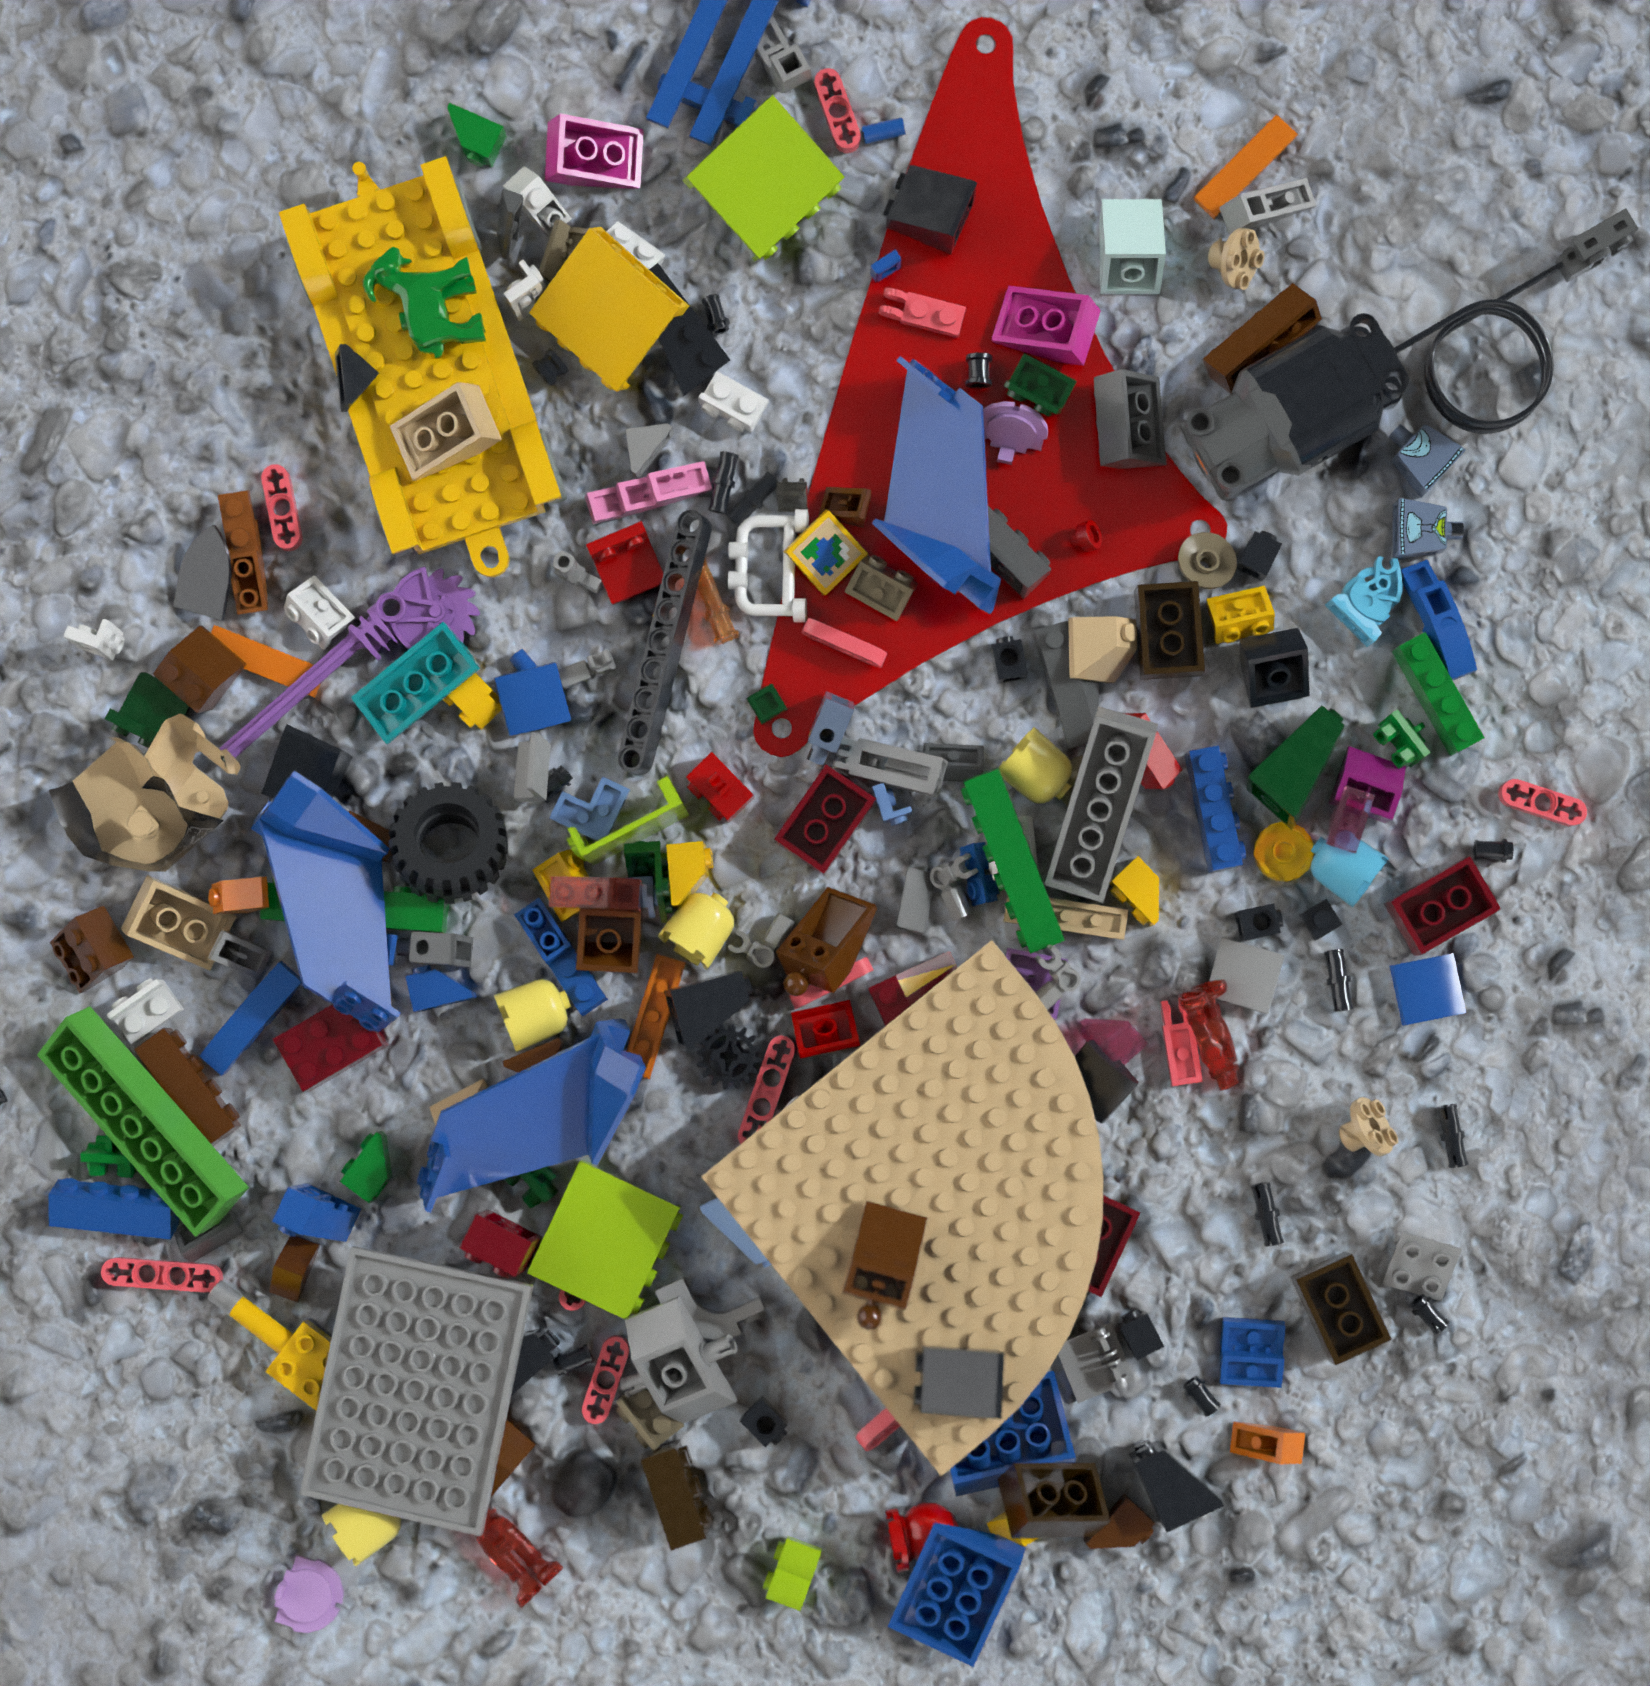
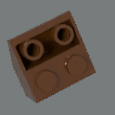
(91, 949)

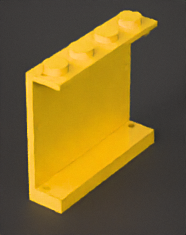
(606, 308)

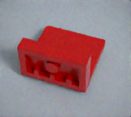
(626, 563)

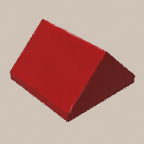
(825, 1029)

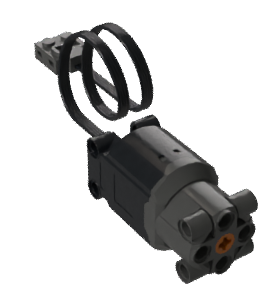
(1335, 383)

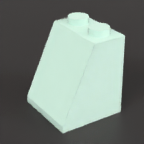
(1131, 246)

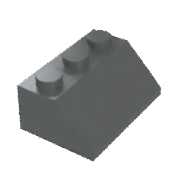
(1129, 420)
(1013, 557)

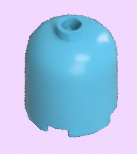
(1344, 872)

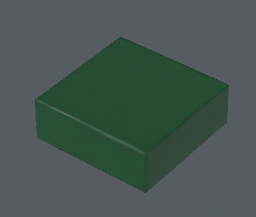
(766, 704)

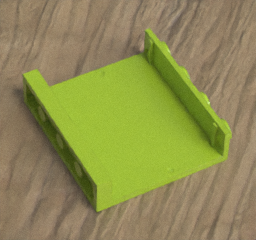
(766, 178)
(636, 831)
(605, 1241)

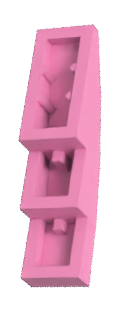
(649, 492)

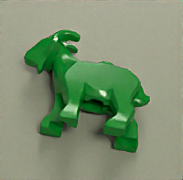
(424, 301)

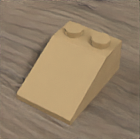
(445, 430)
(175, 922)

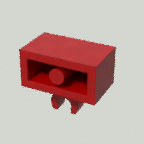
(719, 787)

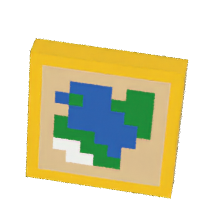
(825, 552)

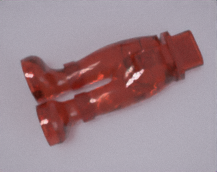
(1211, 1031)
(499, 1539)

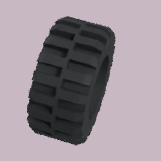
(441, 807)

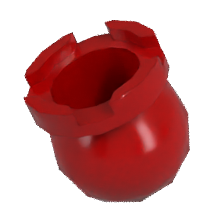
(911, 1531)

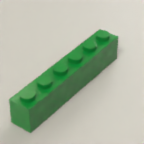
(1013, 859)
(402, 910)

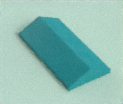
(415, 682)

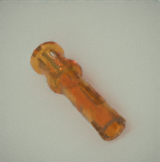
(716, 611)

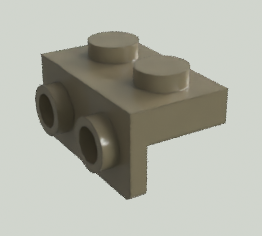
(560, 245)

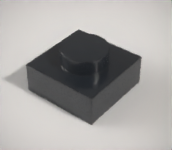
(1320, 919)

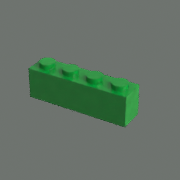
(1437, 694)

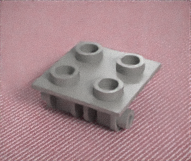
(1421, 1265)
(1095, 1363)

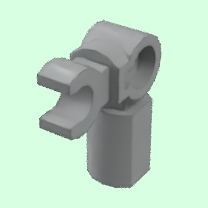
(572, 572)
(582, 671)
(946, 877)
(764, 955)
(1064, 978)

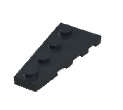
(689, 344)

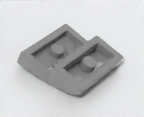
(1249, 974)

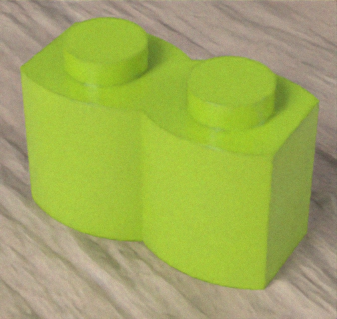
(793, 1572)

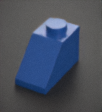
(435, 989)

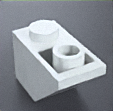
(538, 200)

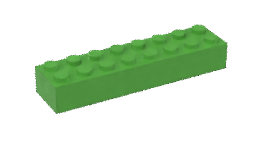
(142, 1121)

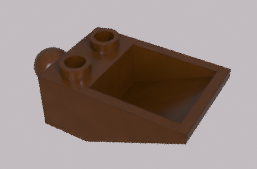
(825, 942)
(885, 1256)

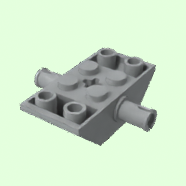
(677, 1362)

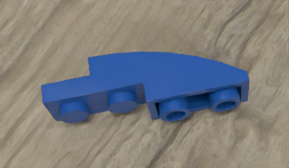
(1440, 618)
(560, 956)

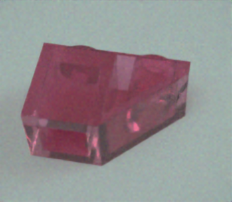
(1114, 1037)

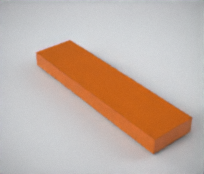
(1245, 166)
(264, 660)
(654, 1011)

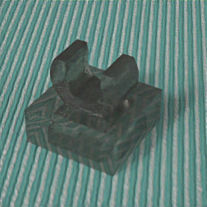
(792, 495)

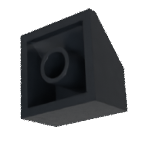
(1275, 667)

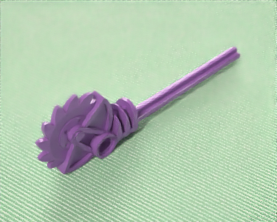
(423, 607)

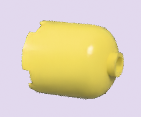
(1037, 768)
(699, 928)
(533, 1012)
(360, 1530)

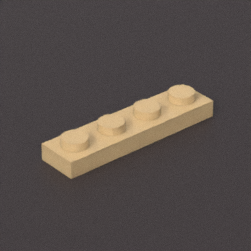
(1086, 918)

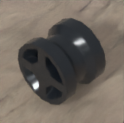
(550, 367)

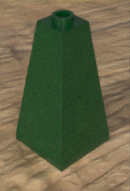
(1293, 770)

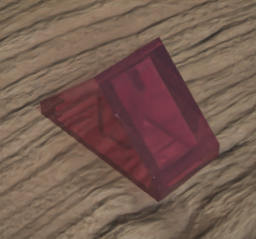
(1349, 819)

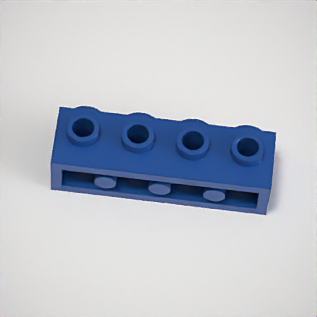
(1214, 808)
(110, 1209)

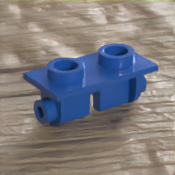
(979, 887)

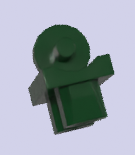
(540, 1186)

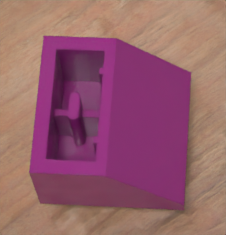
(1372, 776)

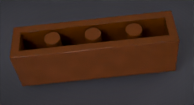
(1273, 326)
(187, 1085)

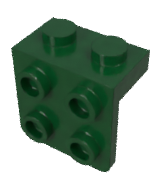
(1040, 385)
(146, 709)
(645, 860)

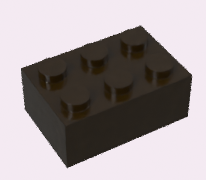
(1169, 630)
(1340, 1308)
(676, 1494)
(1053, 1500)

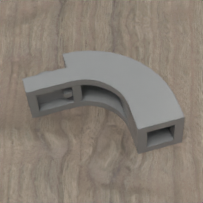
(782, 63)
(709, 1322)

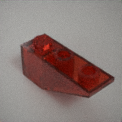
(596, 893)

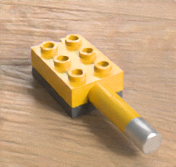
(300, 1355)

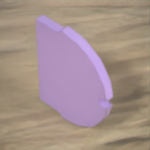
(1013, 429)
(308, 1595)

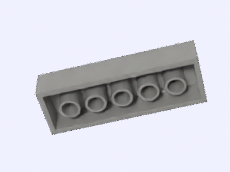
(1101, 804)

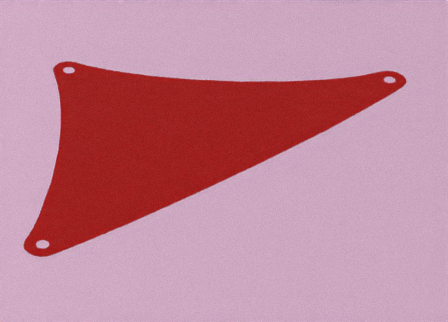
(1044, 493)

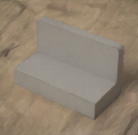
(532, 769)

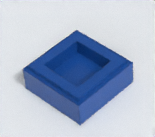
(885, 266)

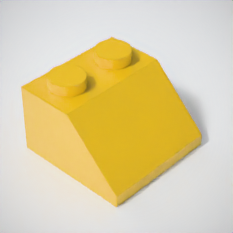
(687, 869)

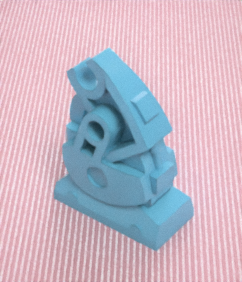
(1368, 604)

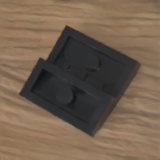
(1105, 1080)

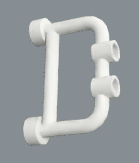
(739, 578)

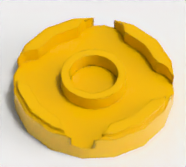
(1274, 854)

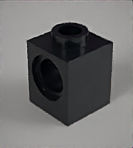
(1259, 555)
(1008, 673)
(1245, 924)
(1140, 1334)
(764, 1408)

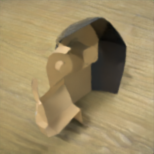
(147, 806)

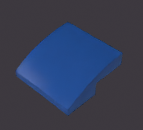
(532, 699)
(1427, 989)
(1252, 1352)

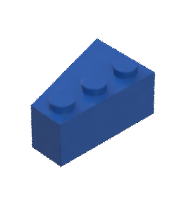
(315, 1214)

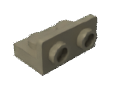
(881, 586)
(651, 1424)

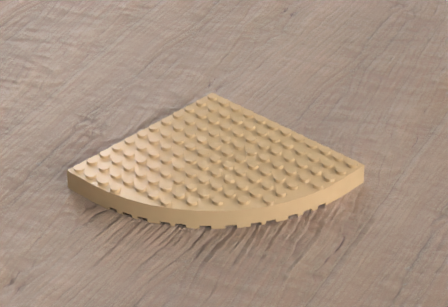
(955, 1117)

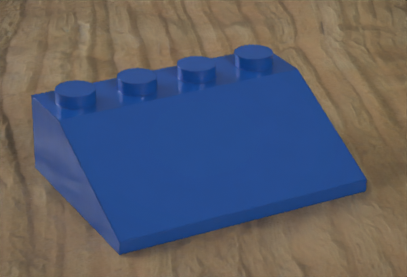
(1030, 1435)
(957, 1590)

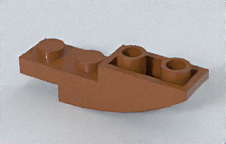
(245, 552)

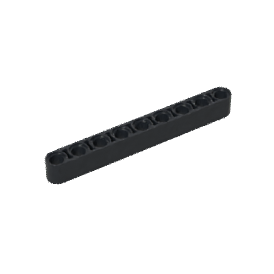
(660, 628)

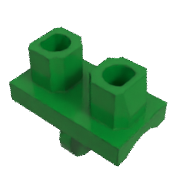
(1404, 738)
(103, 1152)

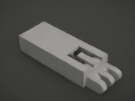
(903, 770)

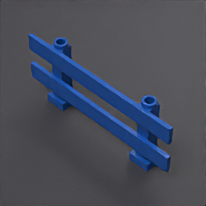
(718, 102)

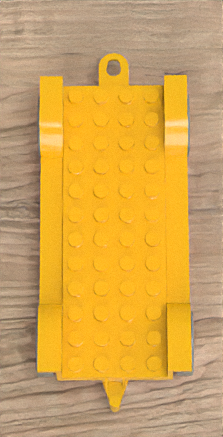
(435, 230)

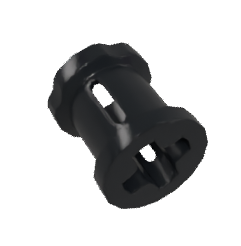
(978, 370)

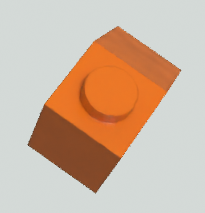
(239, 895)
(1267, 1443)

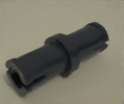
(723, 482)
(753, 499)
(1338, 980)
(1452, 1135)
(1267, 1214)

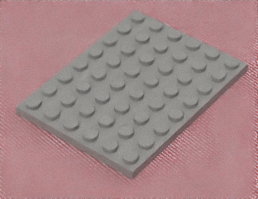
(416, 1390)

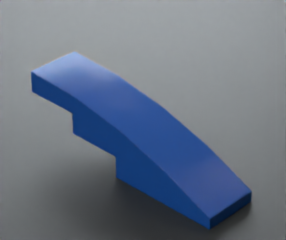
(251, 1018)

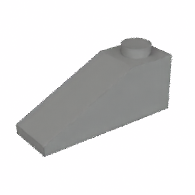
(1267, 205)

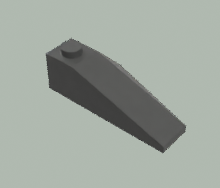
(1073, 698)

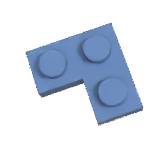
(592, 818)

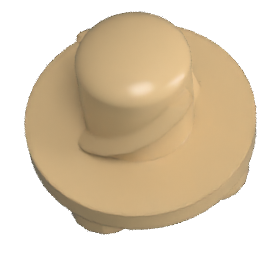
(1237, 258)
(1368, 1128)

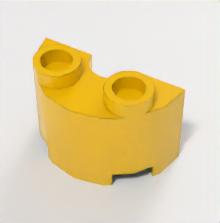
(476, 701)

